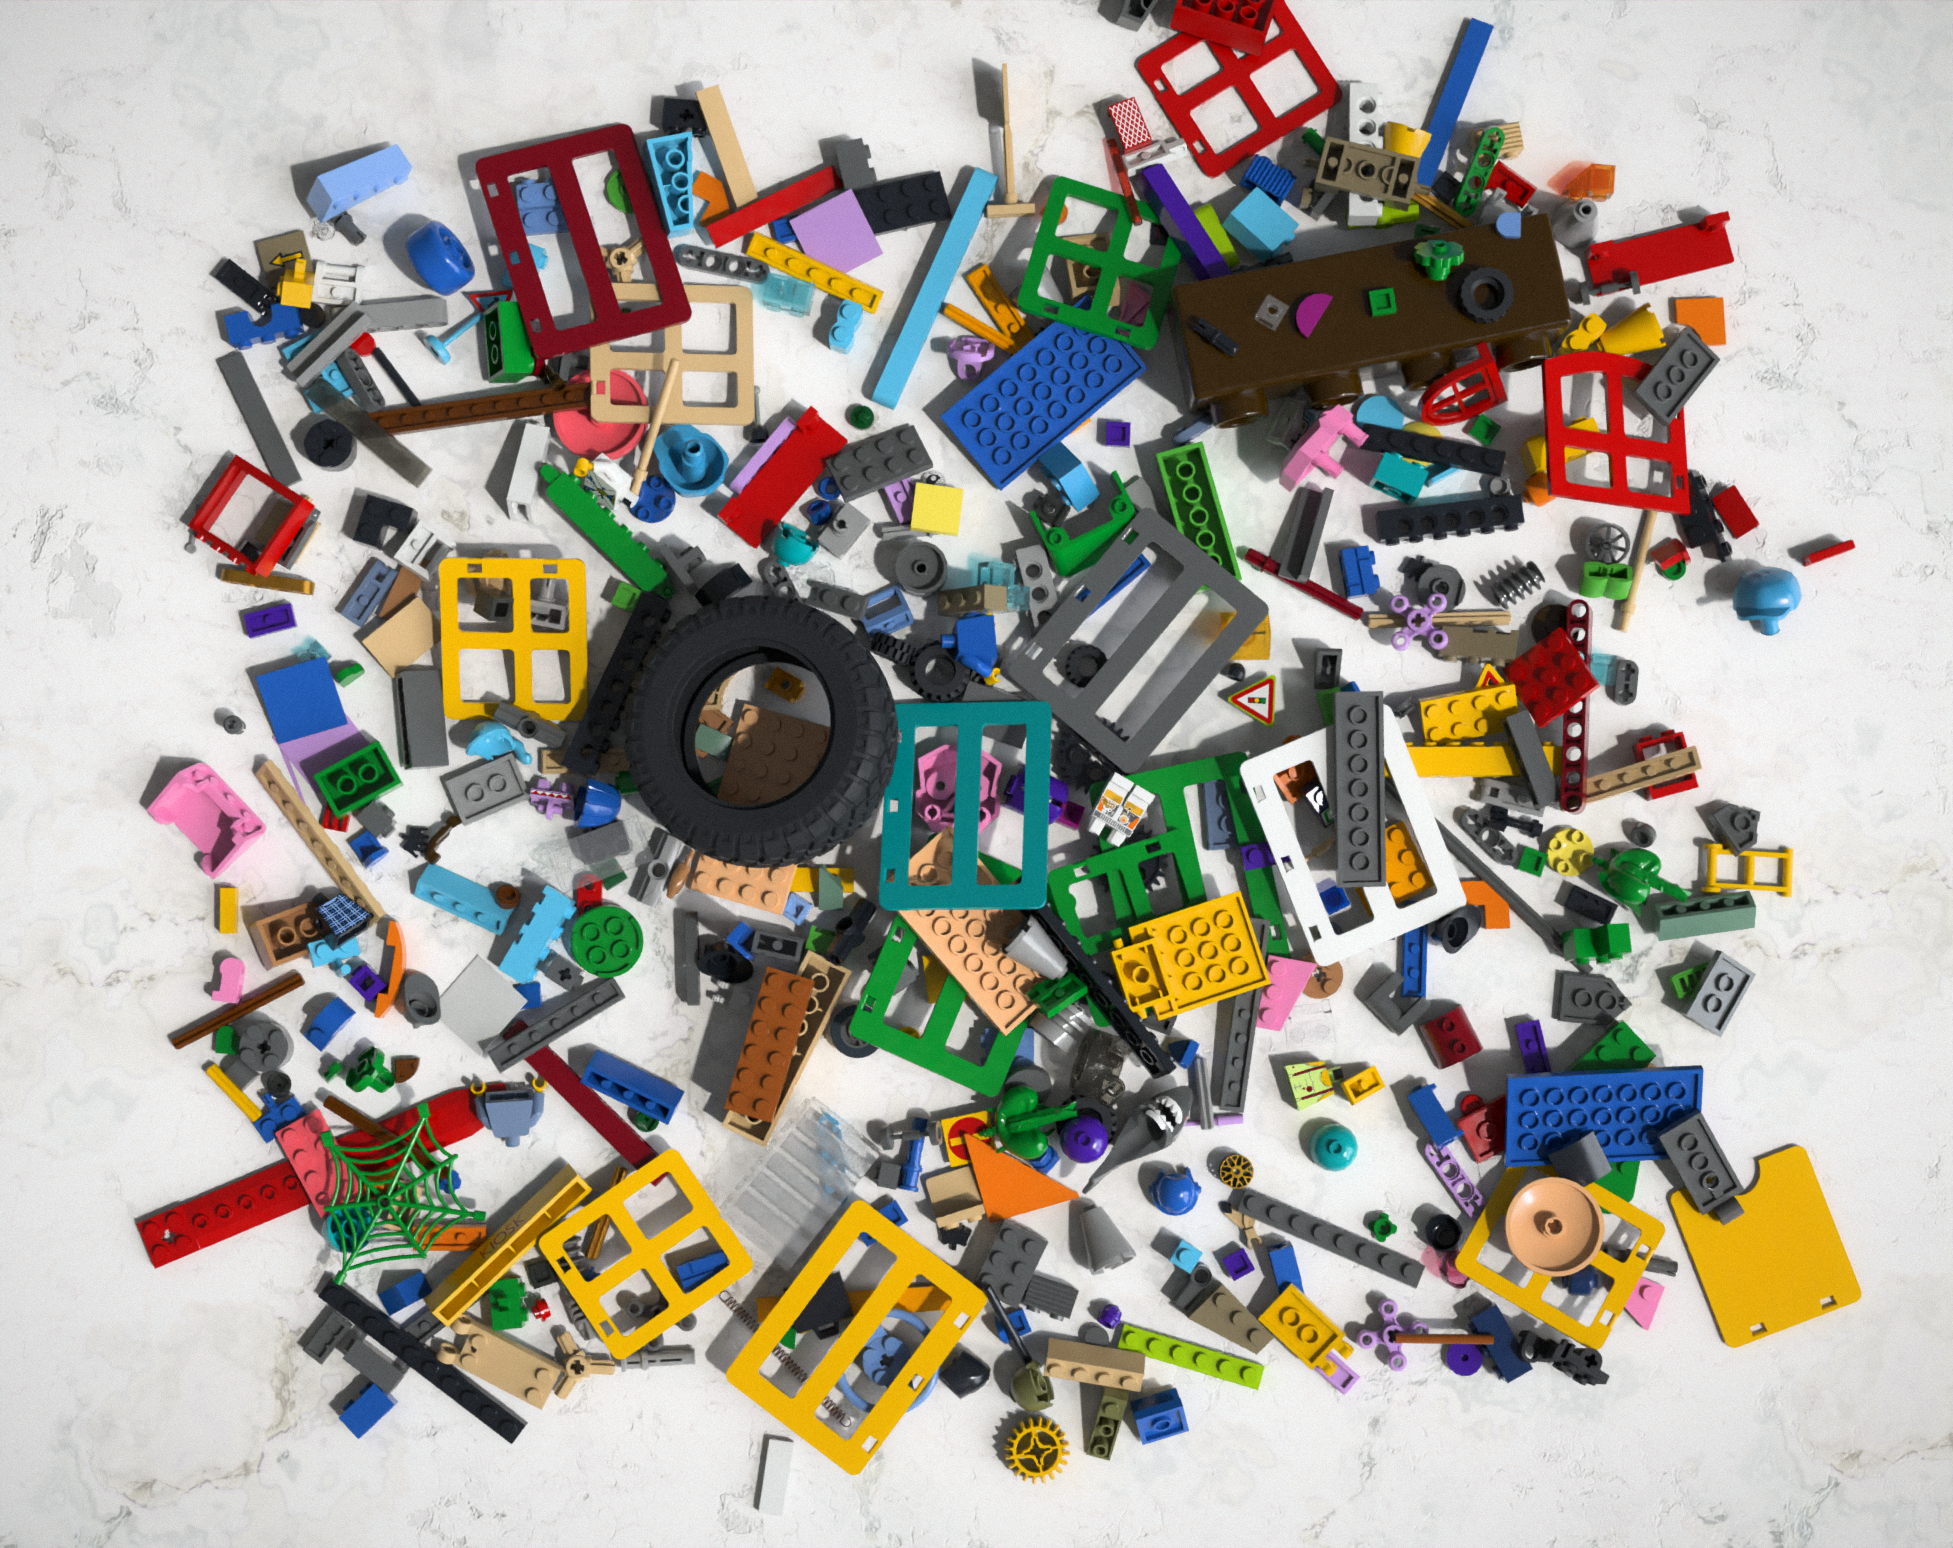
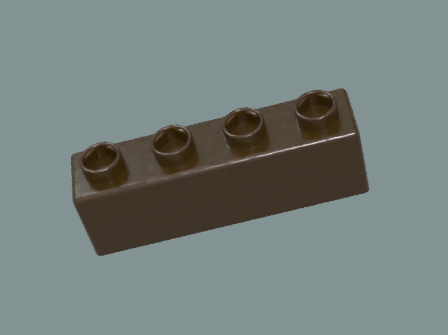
(1349, 344)

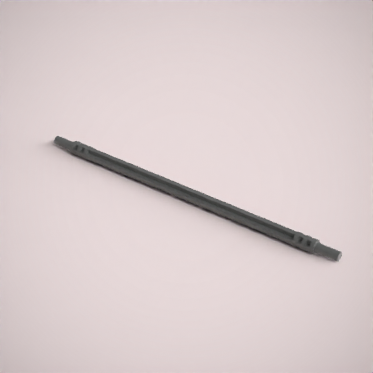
(1497, 884)

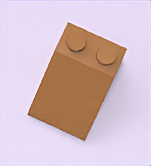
(285, 935)

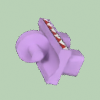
(551, 801)

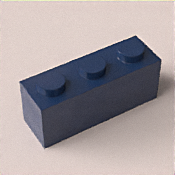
(1504, 1350)

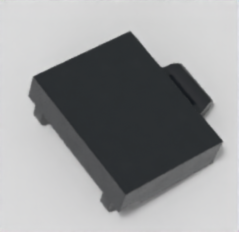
(825, 1307)

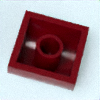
(1450, 1037)

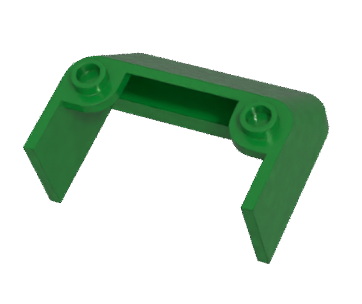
(1084, 551)

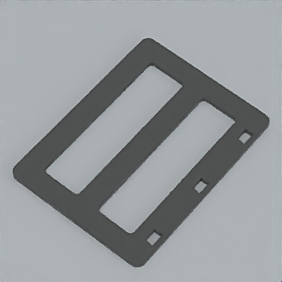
(1198, 571)

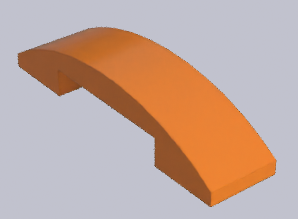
(386, 1001)

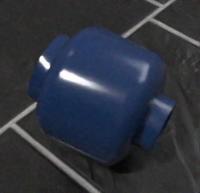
(1581, 1282)

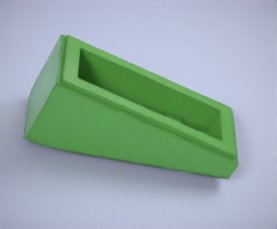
(1676, 985)

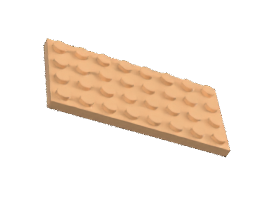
(766, 762)
(971, 939)

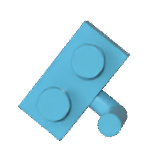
(322, 954)

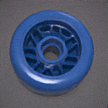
(439, 258)

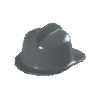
(421, 1001)

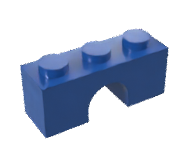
(284, 323)

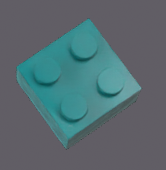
(1398, 477)

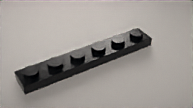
(1434, 450)

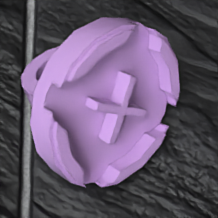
(970, 351)

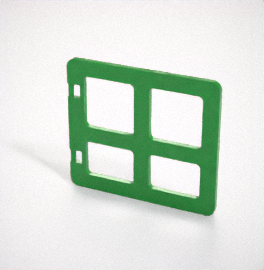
(1110, 263)
(1126, 860)

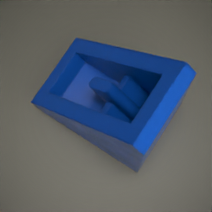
(405, 1293)

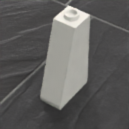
(526, 478)

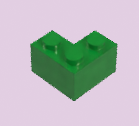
(1597, 944)

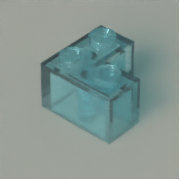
(1004, 575)

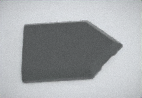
(1589, 1000)

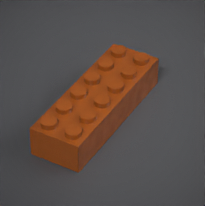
(769, 1044)

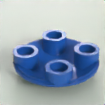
(655, 500)

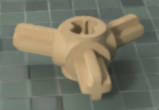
(630, 254)
(571, 1376)

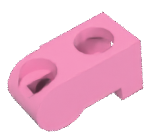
(232, 981)

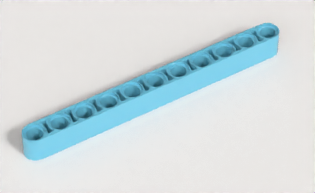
(935, 288)

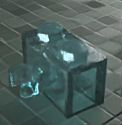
(788, 295)

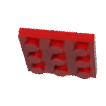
(1551, 677)

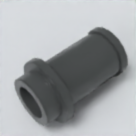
(229, 728)

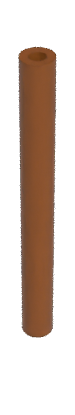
(1444, 1338)

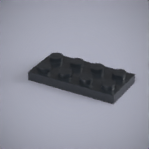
(904, 203)

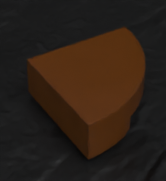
(405, 1069)

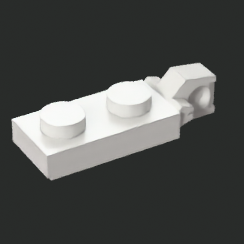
(1153, 155)

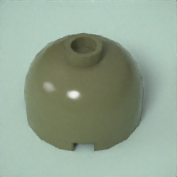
(1031, 1388)

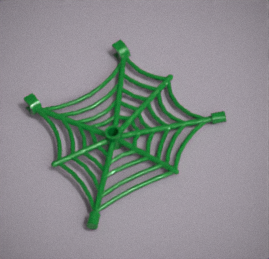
(328, 1141)

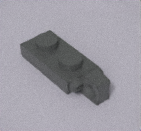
(299, 541)

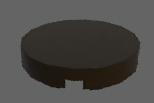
(1548, 620)

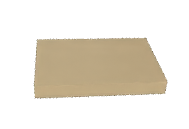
(404, 637)

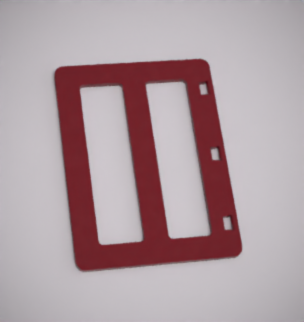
(611, 322)

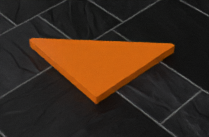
(1010, 1185)

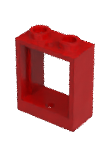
(1680, 743)

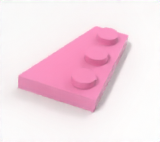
(1278, 999)

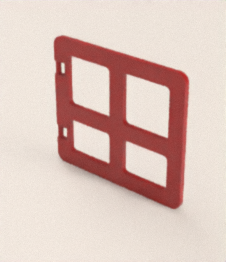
(1237, 74)

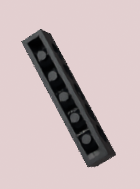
(1509, 506)

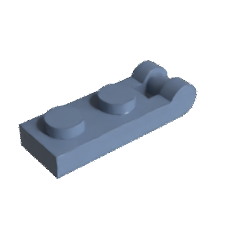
(369, 594)

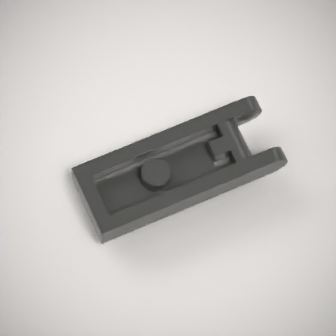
(838, 601)

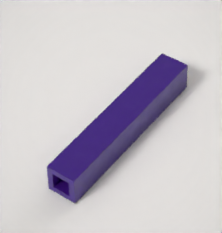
(1181, 223)

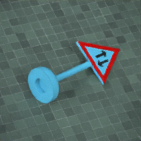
(483, 302)

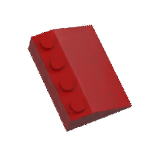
(1226, 22)

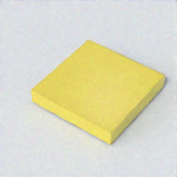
(936, 509)

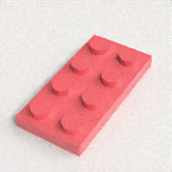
(314, 1161)

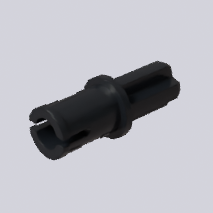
(1216, 337)

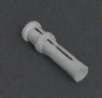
(645, 1359)

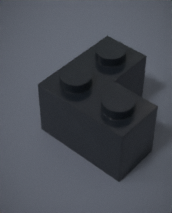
(378, 517)

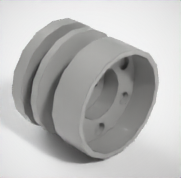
(1061, 1026)

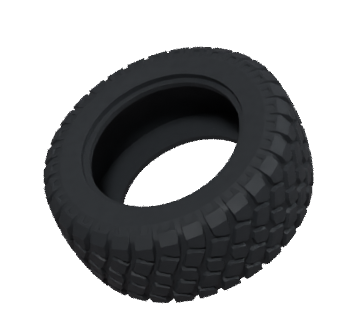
(684, 674)

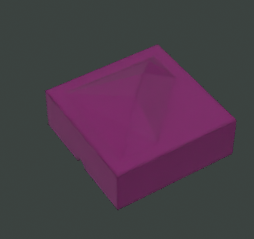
(1071, 815)

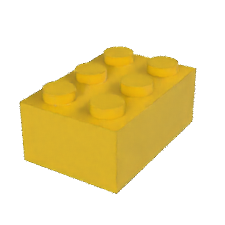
(1534, 450)

